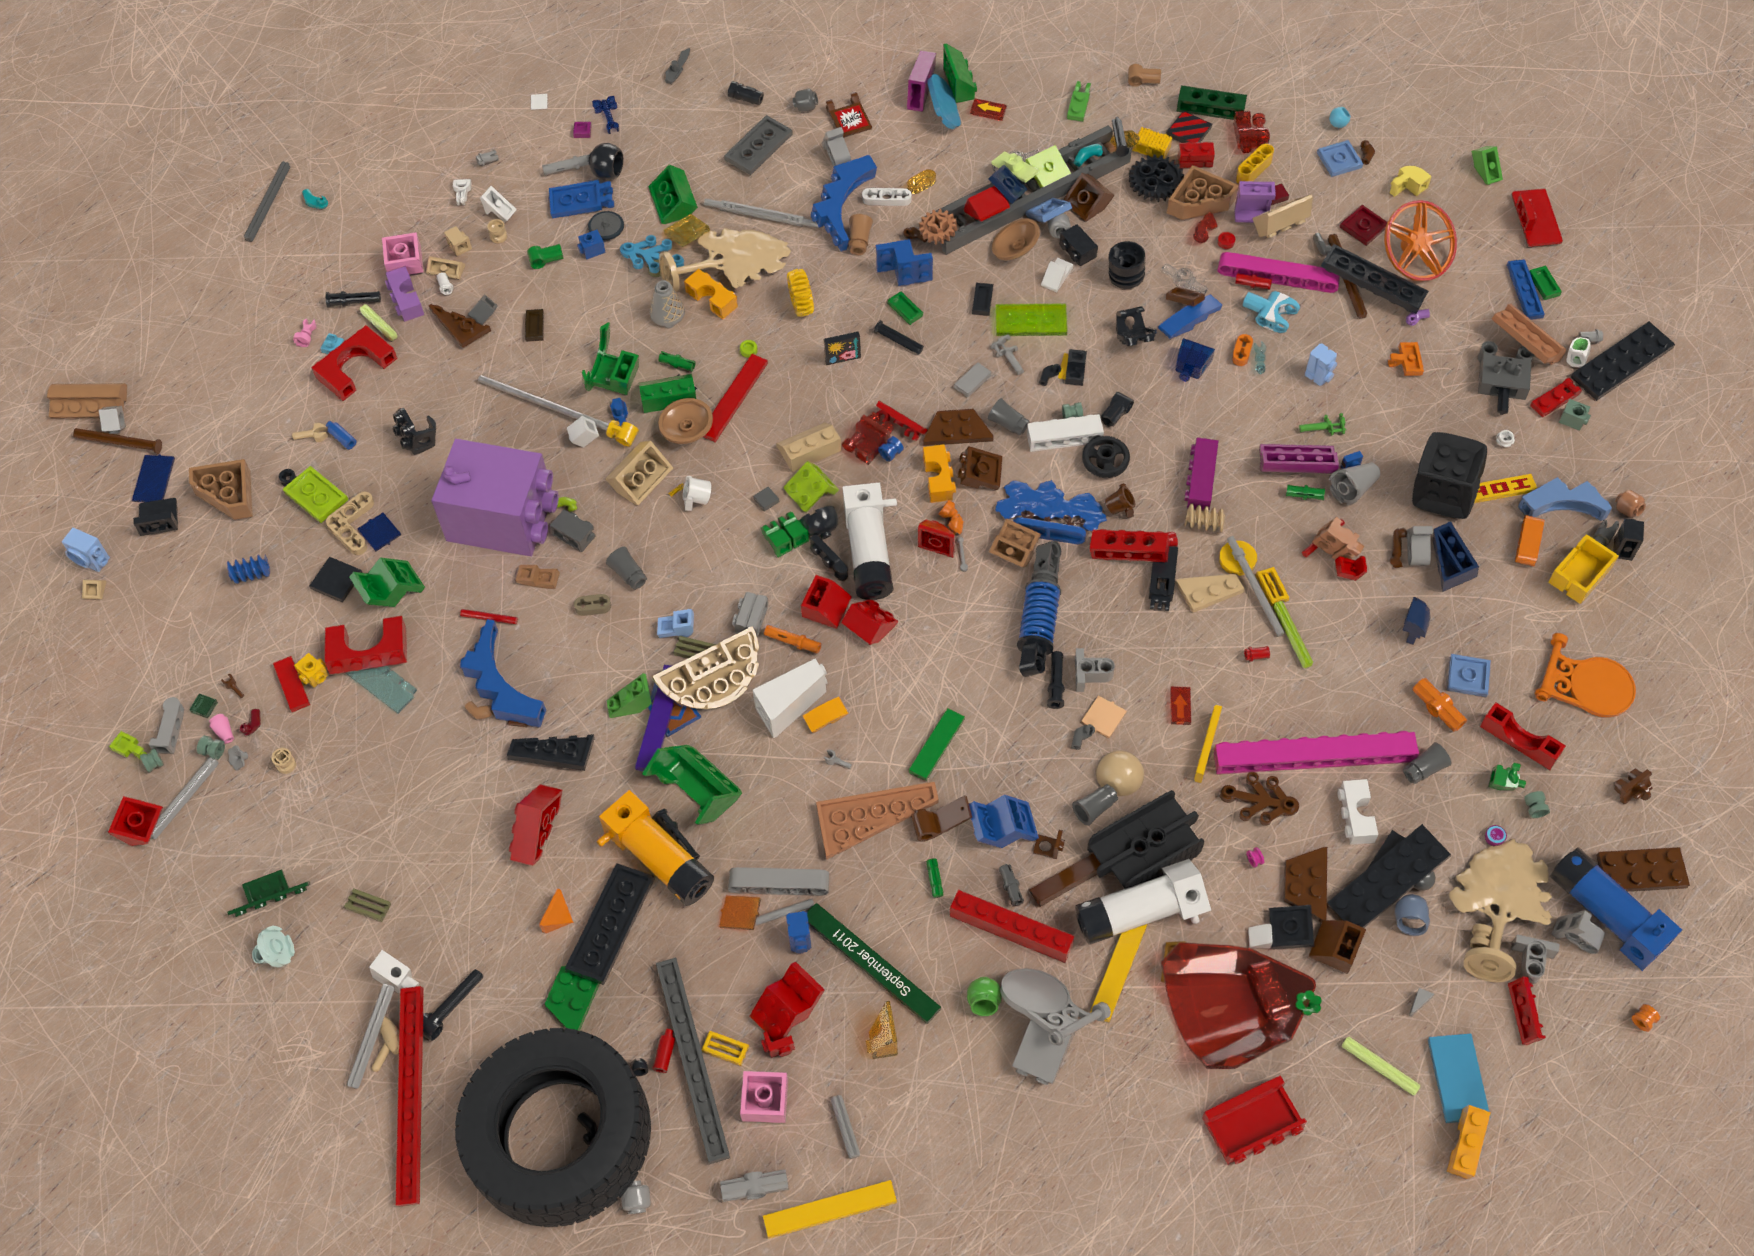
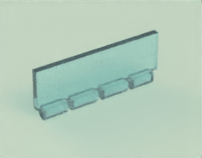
(386, 686)

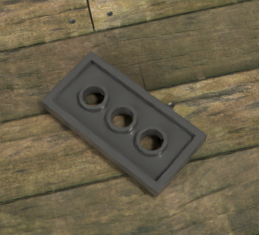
(755, 136)

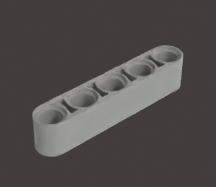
(778, 881)

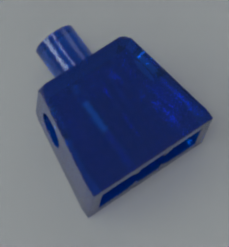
(1193, 359)

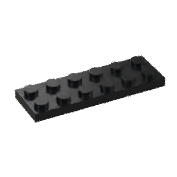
(1374, 278)
(1622, 360)
(1389, 878)
(609, 924)

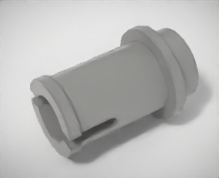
(487, 157)
(1593, 336)

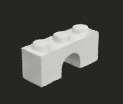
(1358, 827)

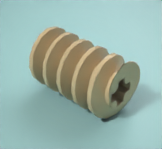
(1205, 518)

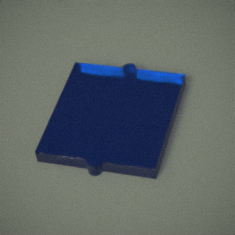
(379, 531)

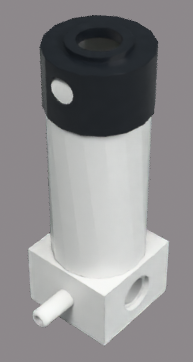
(867, 539)
(1176, 892)

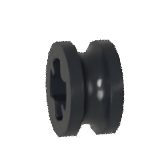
(285, 473)

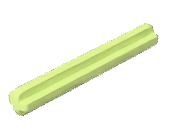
(1381, 1065)

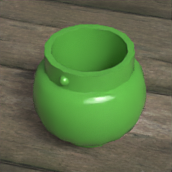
(984, 996)

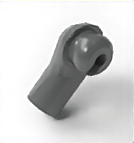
(1323, 249)

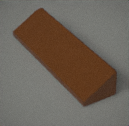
(1065, 880)

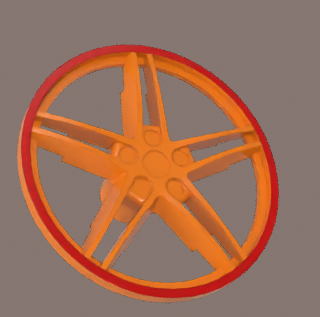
(1420, 241)

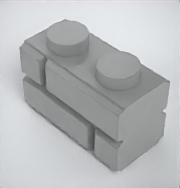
(751, 612)

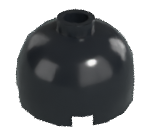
(821, 522)

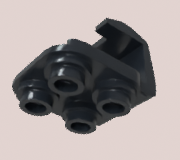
(1139, 331)
(410, 438)

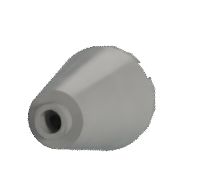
(1353, 482)

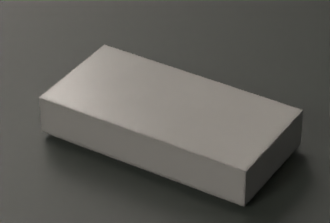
(972, 379)

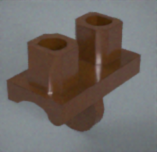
(1637, 787)

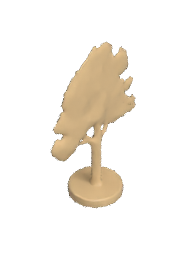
(742, 255)
(1505, 878)

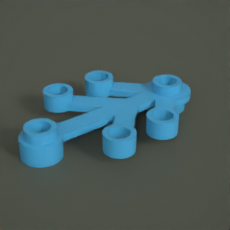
(631, 251)

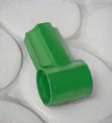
(540, 256)

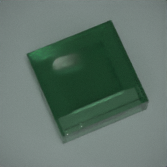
(203, 706)

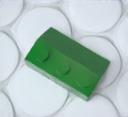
(958, 75)
(672, 195)
(662, 392)

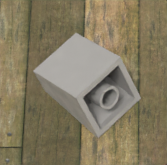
(1039, 1056)

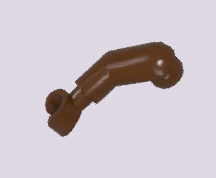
(1397, 547)

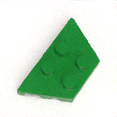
(571, 999)

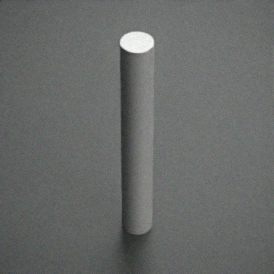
(784, 911)

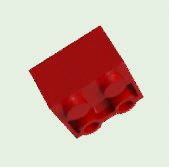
(825, 602)
(869, 621)

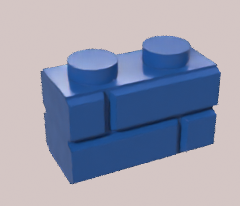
(798, 932)

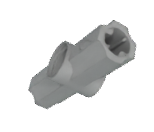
(754, 1185)

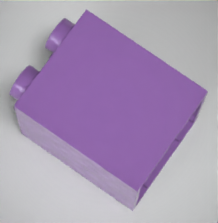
(503, 501)

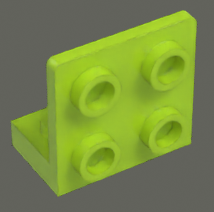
(809, 485)

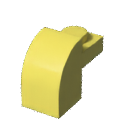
(1410, 178)

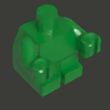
(1507, 778)

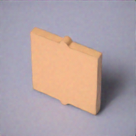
(1104, 716)

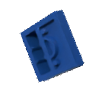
(907, 266)
(1003, 821)

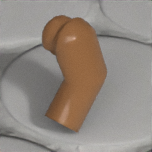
(479, 712)

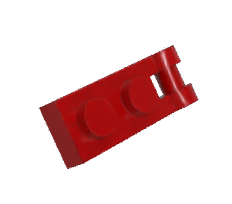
(1555, 398)

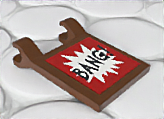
(851, 117)

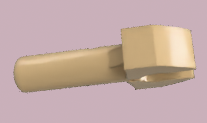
(319, 437)

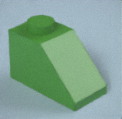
(1487, 164)

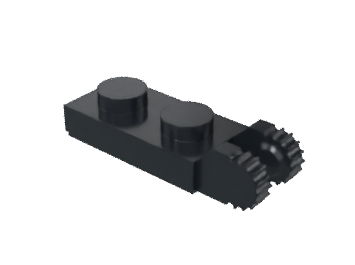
(829, 557)

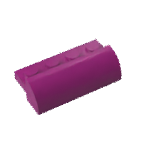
(1298, 458)

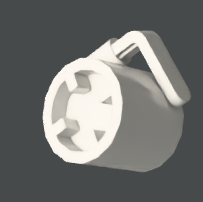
(695, 492)

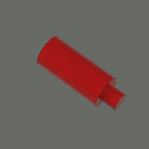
(664, 1052)

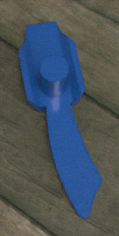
(619, 410)

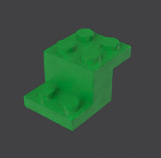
(387, 582)

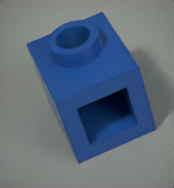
(591, 244)

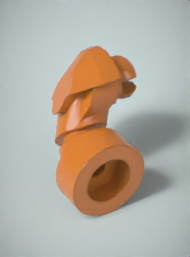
(956, 522)

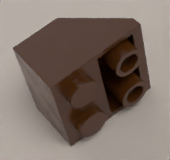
(1337, 944)

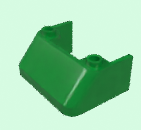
(697, 778)

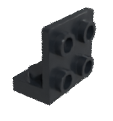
(157, 517)

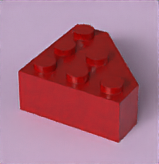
(533, 823)

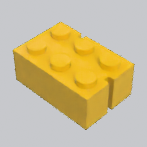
(1583, 568)

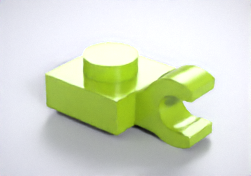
(126, 744)

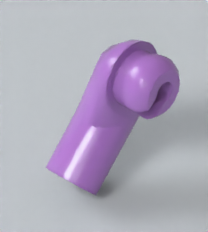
(1412, 319)

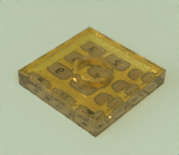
(686, 230)

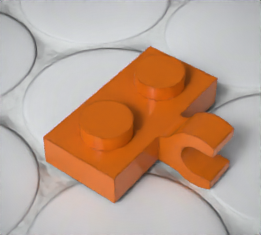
(1409, 358)

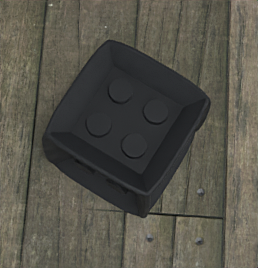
(1449, 475)

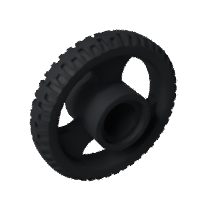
(1105, 463)

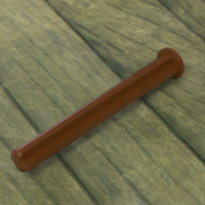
(155, 446)

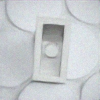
(496, 203)
(1056, 274)

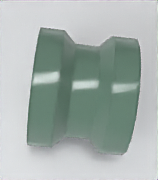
(151, 760)

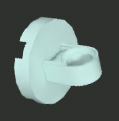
(273, 947)

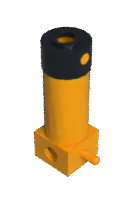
(631, 827)

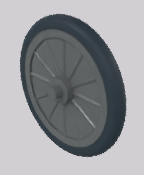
(607, 223)

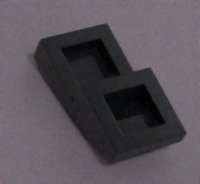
(1076, 367)

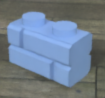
(1321, 364)

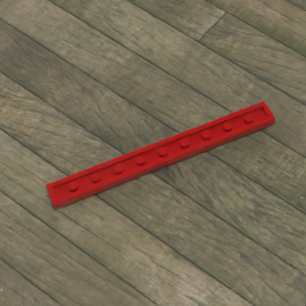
(409, 1096)

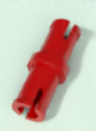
(1253, 281)

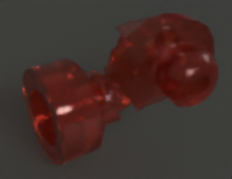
(1208, 222)

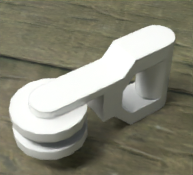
(461, 192)

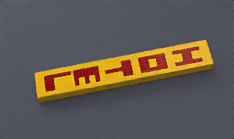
(1505, 488)

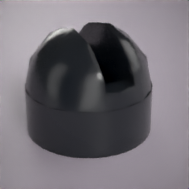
(639, 1067)

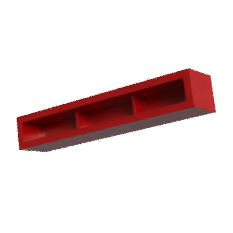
(1011, 926)

